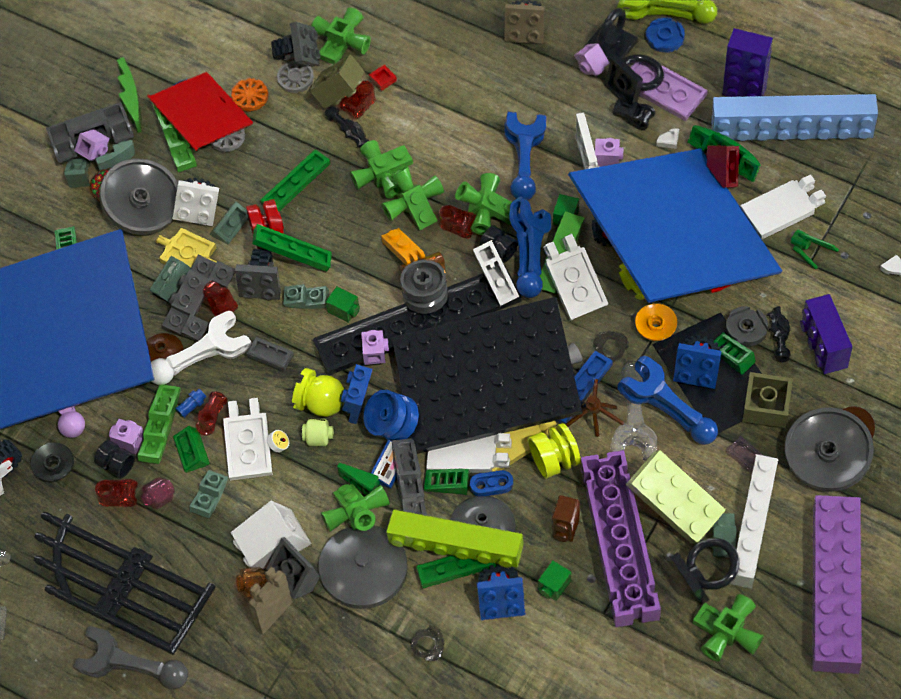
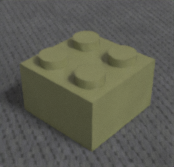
(337, 81)
(767, 400)

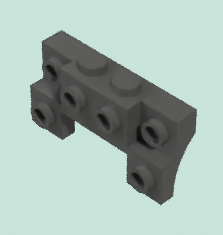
(107, 121)
(186, 303)

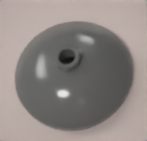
(495, 511)

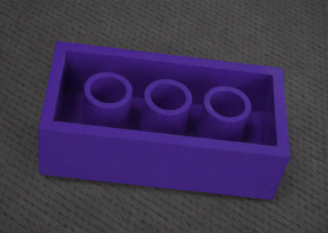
(747, 64)

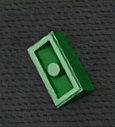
(191, 449)

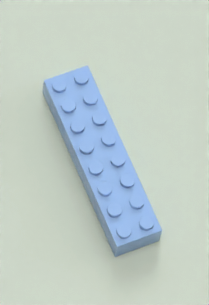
(795, 117)

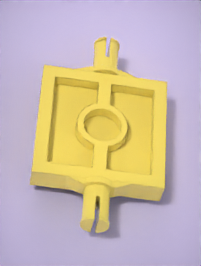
(186, 247)

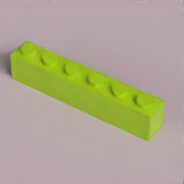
(455, 538)

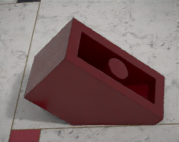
(724, 164)

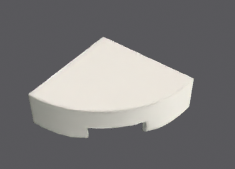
(668, 139)
(892, 266)

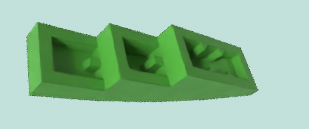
(129, 95)
(178, 146)
(569, 225)
(159, 424)

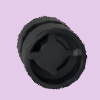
(504, 244)
(115, 459)

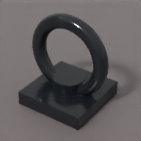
(613, 38)
(626, 82)
(694, 576)

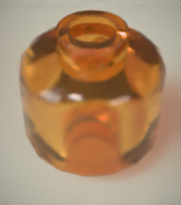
(248, 578)

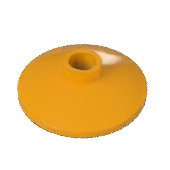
(659, 315)

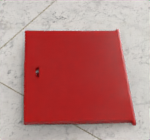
(199, 112)

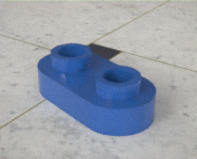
(491, 482)

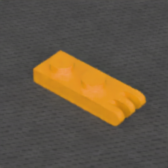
(402, 246)

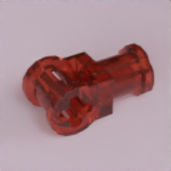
(209, 415)

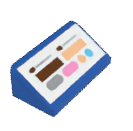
(385, 466)

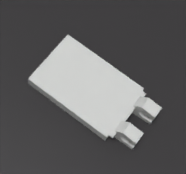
(585, 143)
(783, 206)
(574, 279)
(247, 442)
(475, 455)

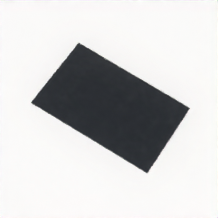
(725, 402)

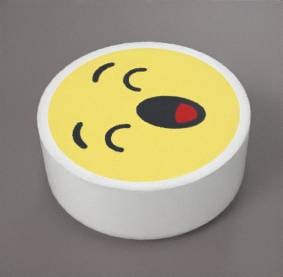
(278, 441)

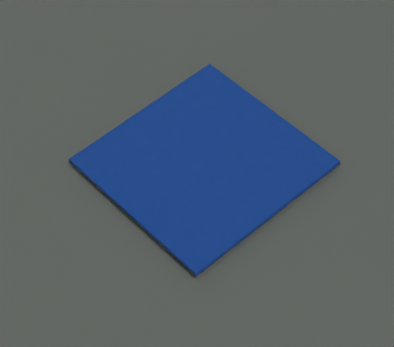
(674, 224)
(69, 329)

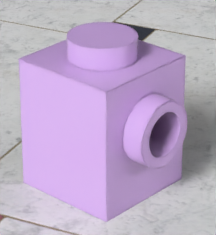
(591, 59)
(92, 144)
(608, 151)
(374, 347)
(127, 435)

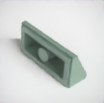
(230, 223)
(169, 278)

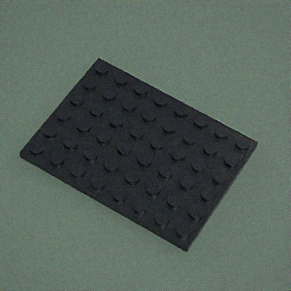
(487, 374)

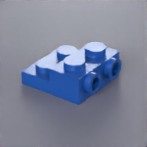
(355, 395)

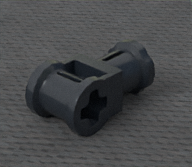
(635, 113)

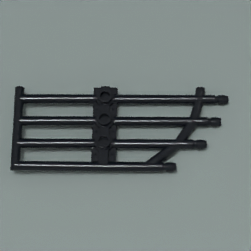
(122, 584)

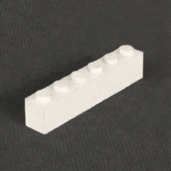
(754, 519)

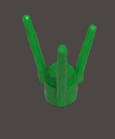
(803, 241)

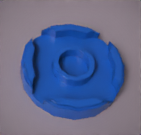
(665, 35)

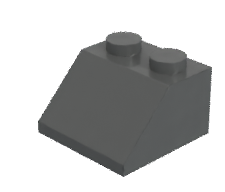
(298, 571)

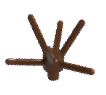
(594, 406)

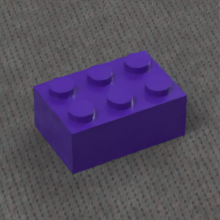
(826, 334)

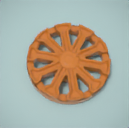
(250, 94)

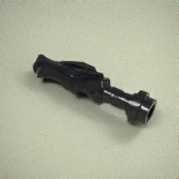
(352, 129)
(780, 329)

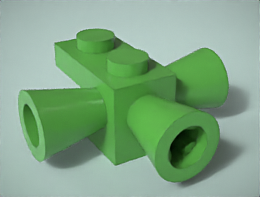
(341, 35)
(381, 167)
(413, 199)
(485, 202)
(355, 508)
(727, 627)

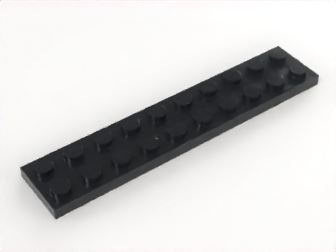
(465, 300)

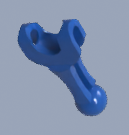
(524, 138)
(529, 234)
(657, 393)

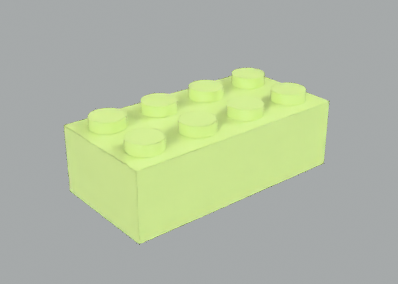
(675, 497)

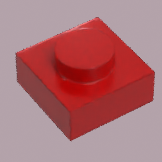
(383, 77)

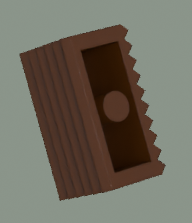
(565, 518)

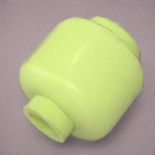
(317, 432)

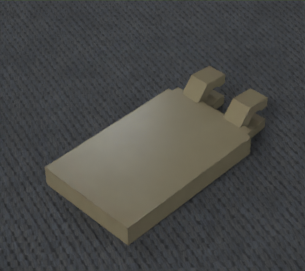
(270, 600)

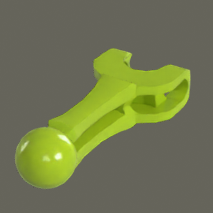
(702, 11)

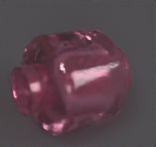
(157, 493)

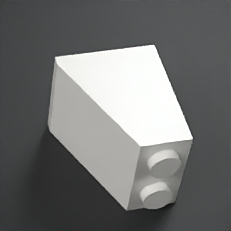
(263, 531)

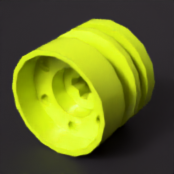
(559, 448)

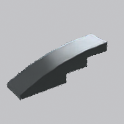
(409, 476)

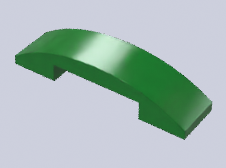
(702, 137)

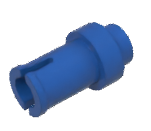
(195, 399)

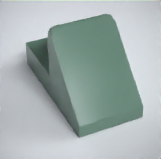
(77, 172)
(724, 529)

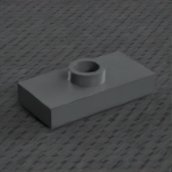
(270, 354)

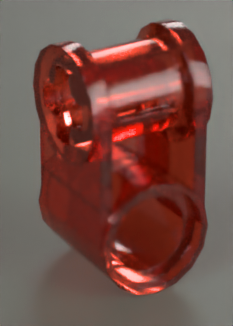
(359, 101)
(459, 221)
(219, 298)
(118, 493)

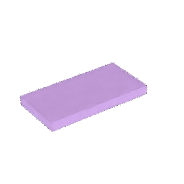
(675, 92)

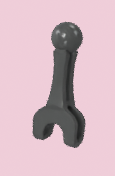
(109, 657)

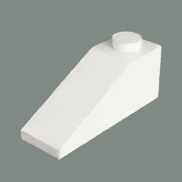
(495, 272)

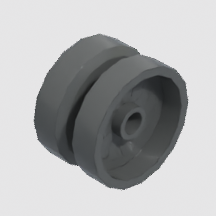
(424, 286)

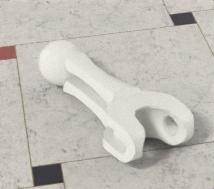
(212, 344)

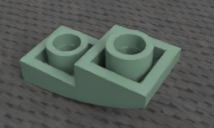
(122, 152)
(305, 298)
(209, 494)

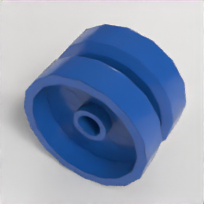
(391, 415)

